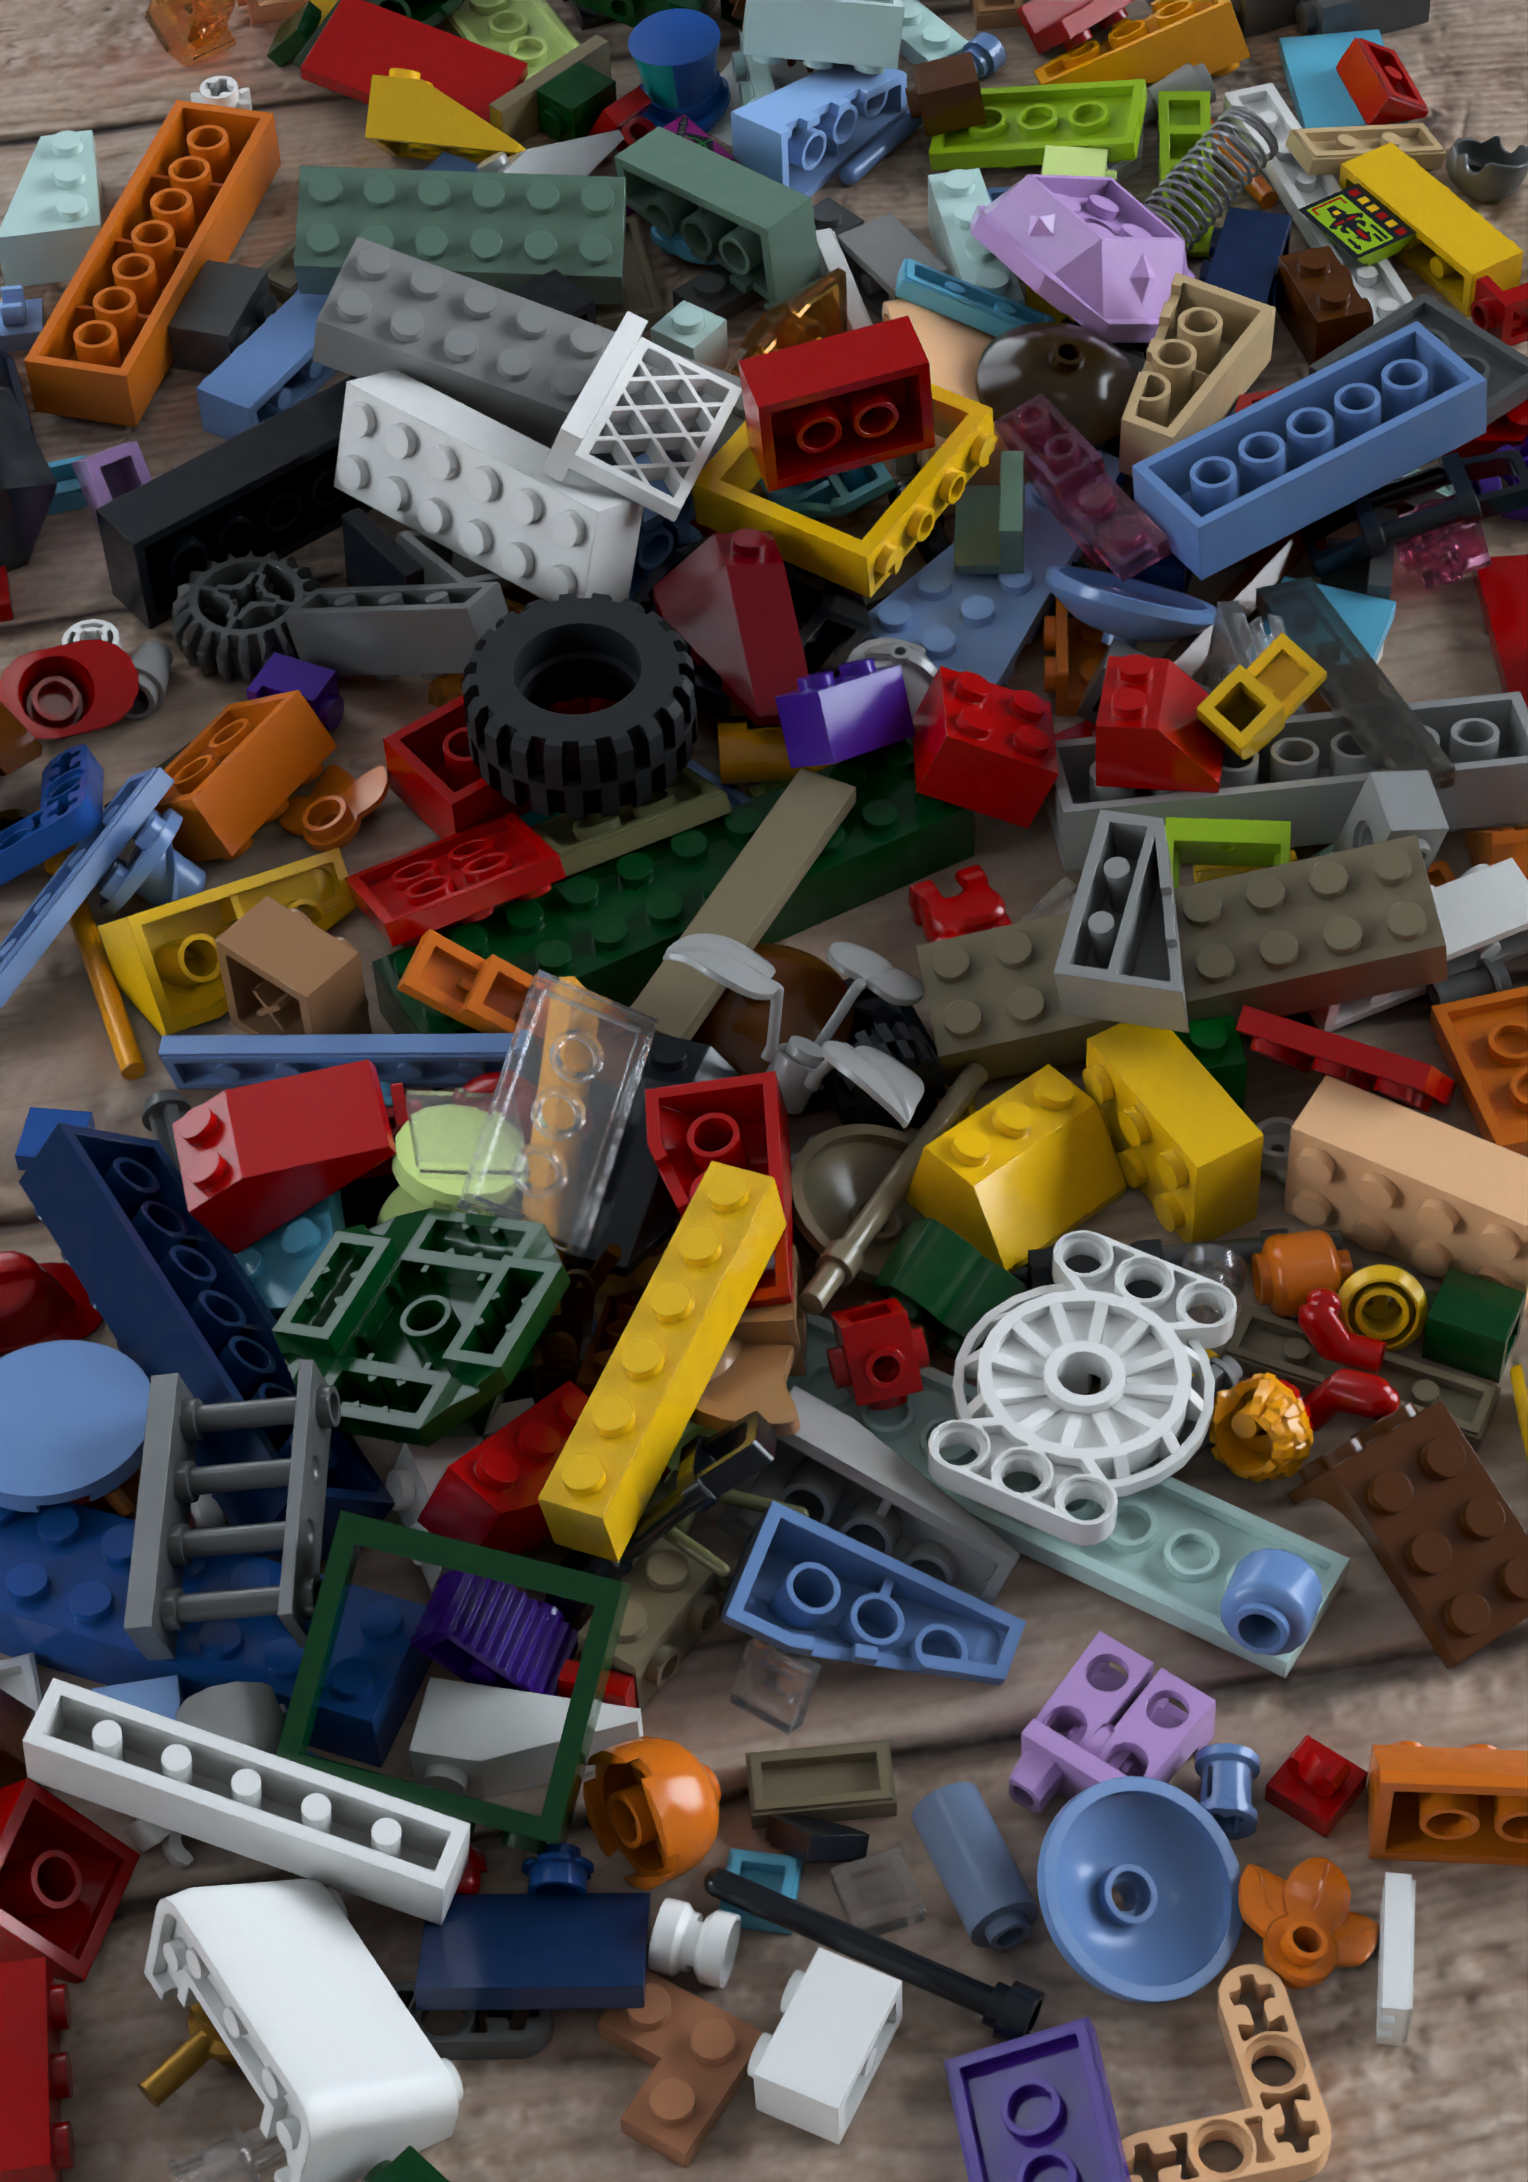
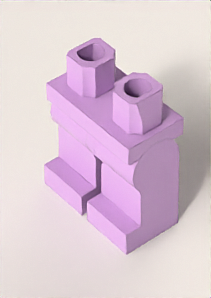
(1109, 1727)

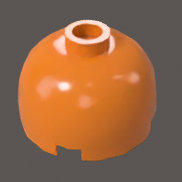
(653, 1806)

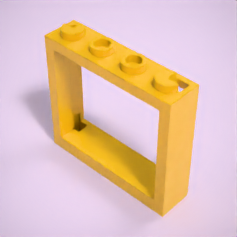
(726, 505)

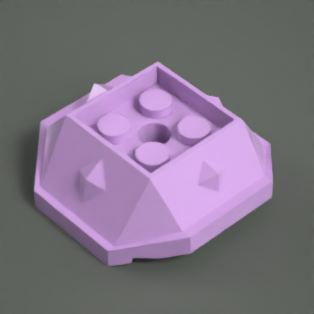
(1086, 251)

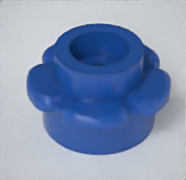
(558, 1870)

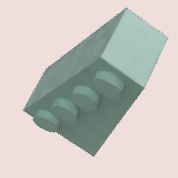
(723, 213)

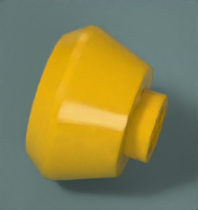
(1393, 1321)

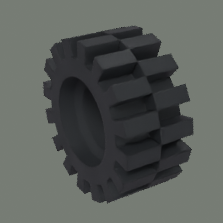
(909, 1048)

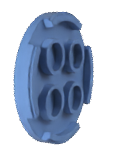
(68, 1422)

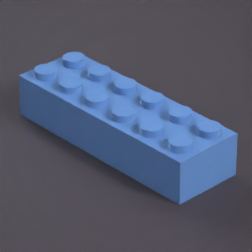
(1311, 448)

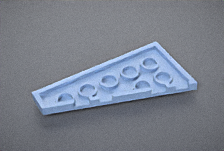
(983, 618)

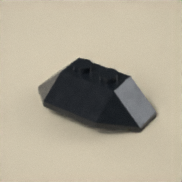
(24, 485)

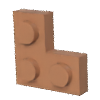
(697, 2061)

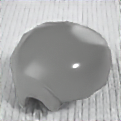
(238, 1712)

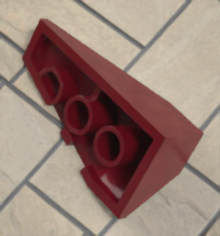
(738, 618)

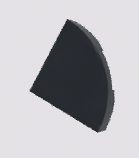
(816, 1839)

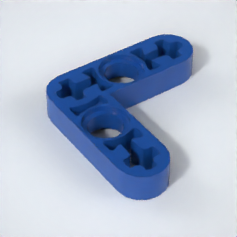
(67, 814)

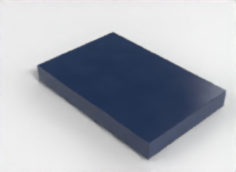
(536, 1952)

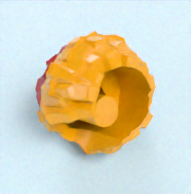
(1261, 1428)

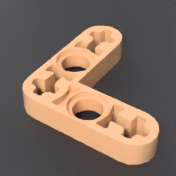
(1261, 2125)

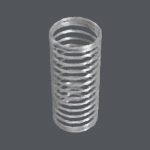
(1242, 114)

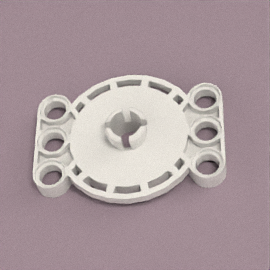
(1043, 1358)

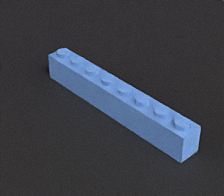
(276, 361)

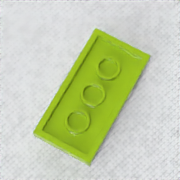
(1033, 116)

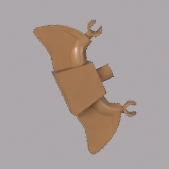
(756, 1361)

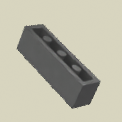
(394, 627)

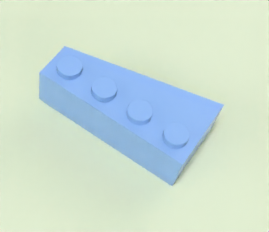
(816, 124)

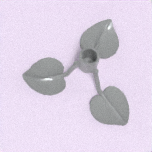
(800, 1060)

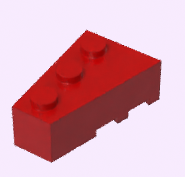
(496, 1486)

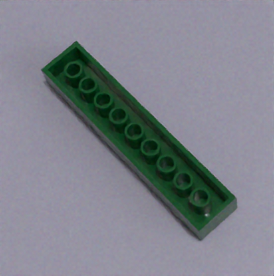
(625, 913)

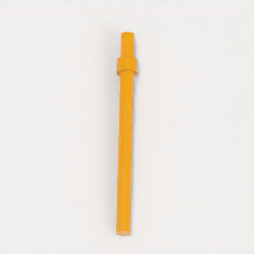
(103, 982)

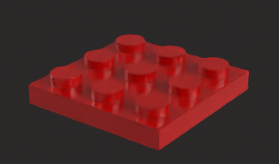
(456, 879)
(1345, 1059)

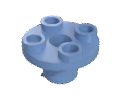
(151, 867)

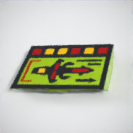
(1360, 224)

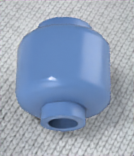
(1271, 1601)

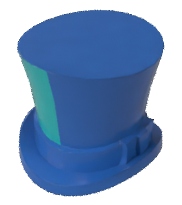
(678, 67)

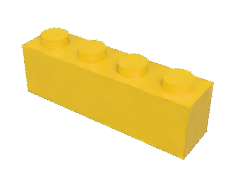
(1451, 238)

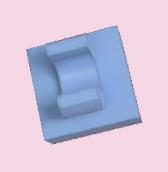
(19, 319)

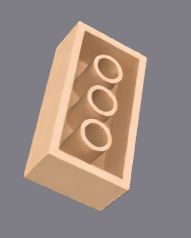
(1409, 1186)

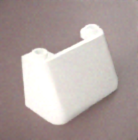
(307, 2023)

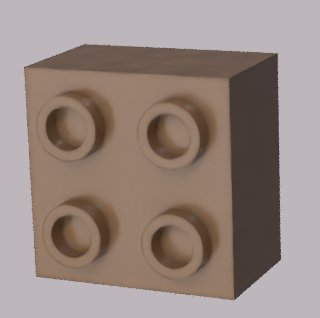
(290, 975)

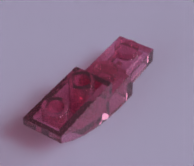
(1079, 491)

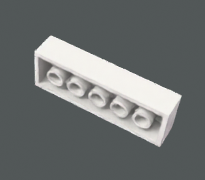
(483, 490)

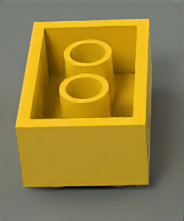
(1175, 1131)

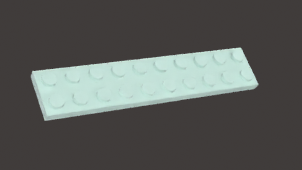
(1168, 1543)

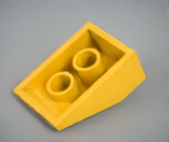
(421, 122)

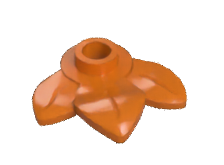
(335, 807)
(1307, 1912)

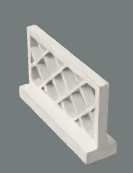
(607, 402)

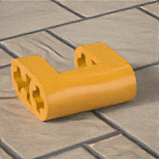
(754, 754)

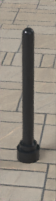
(1005, 2008)

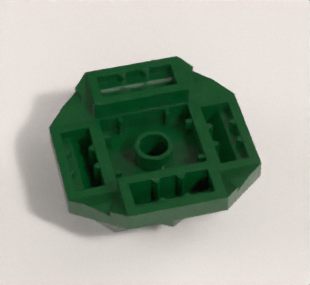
(424, 1320)

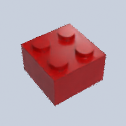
(984, 747)

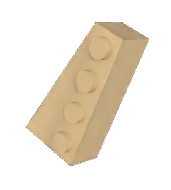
(1195, 366)

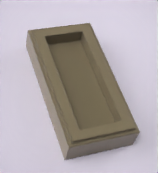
(822, 1782)

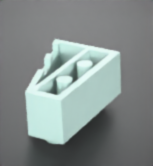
(825, 32)
(53, 211)

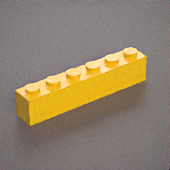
(663, 1362)

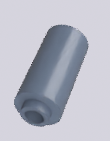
(975, 1866)

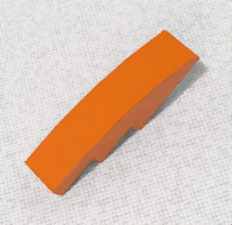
(465, 986)

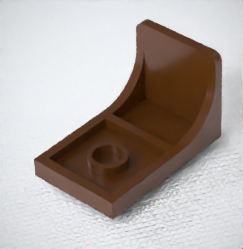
(1431, 1524)

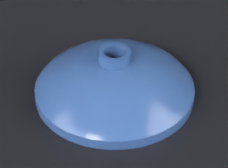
(1129, 608)
(1174, 1884)

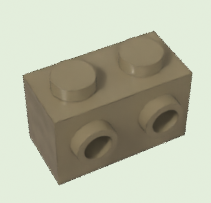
(665, 1616)

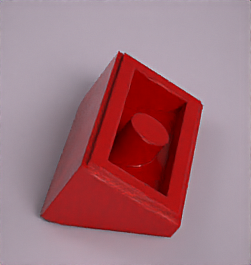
(1379, 84)

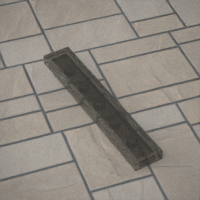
(1355, 684)

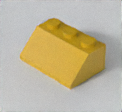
(1020, 1170)

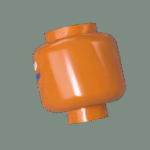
(1294, 1266)

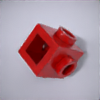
(877, 1354)

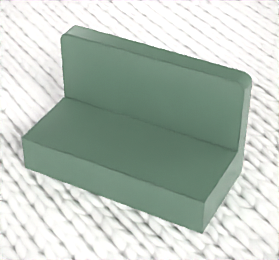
(992, 522)

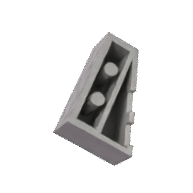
(1123, 930)

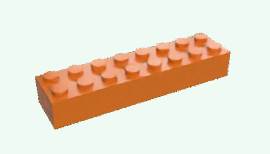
(180, 208)

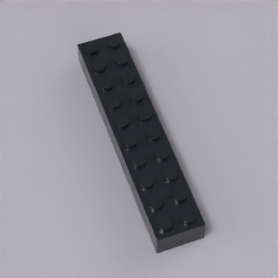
(250, 492)

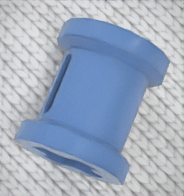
(1227, 1786)

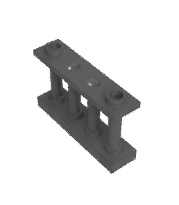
(173, 1481)

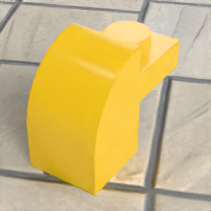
(1256, 701)

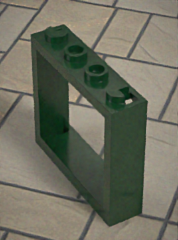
(521, 1828)

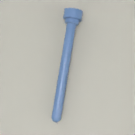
(988, 58)

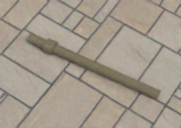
(844, 1256)

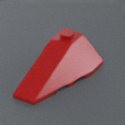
(734, 1124)

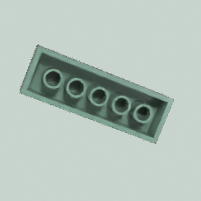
(471, 223)

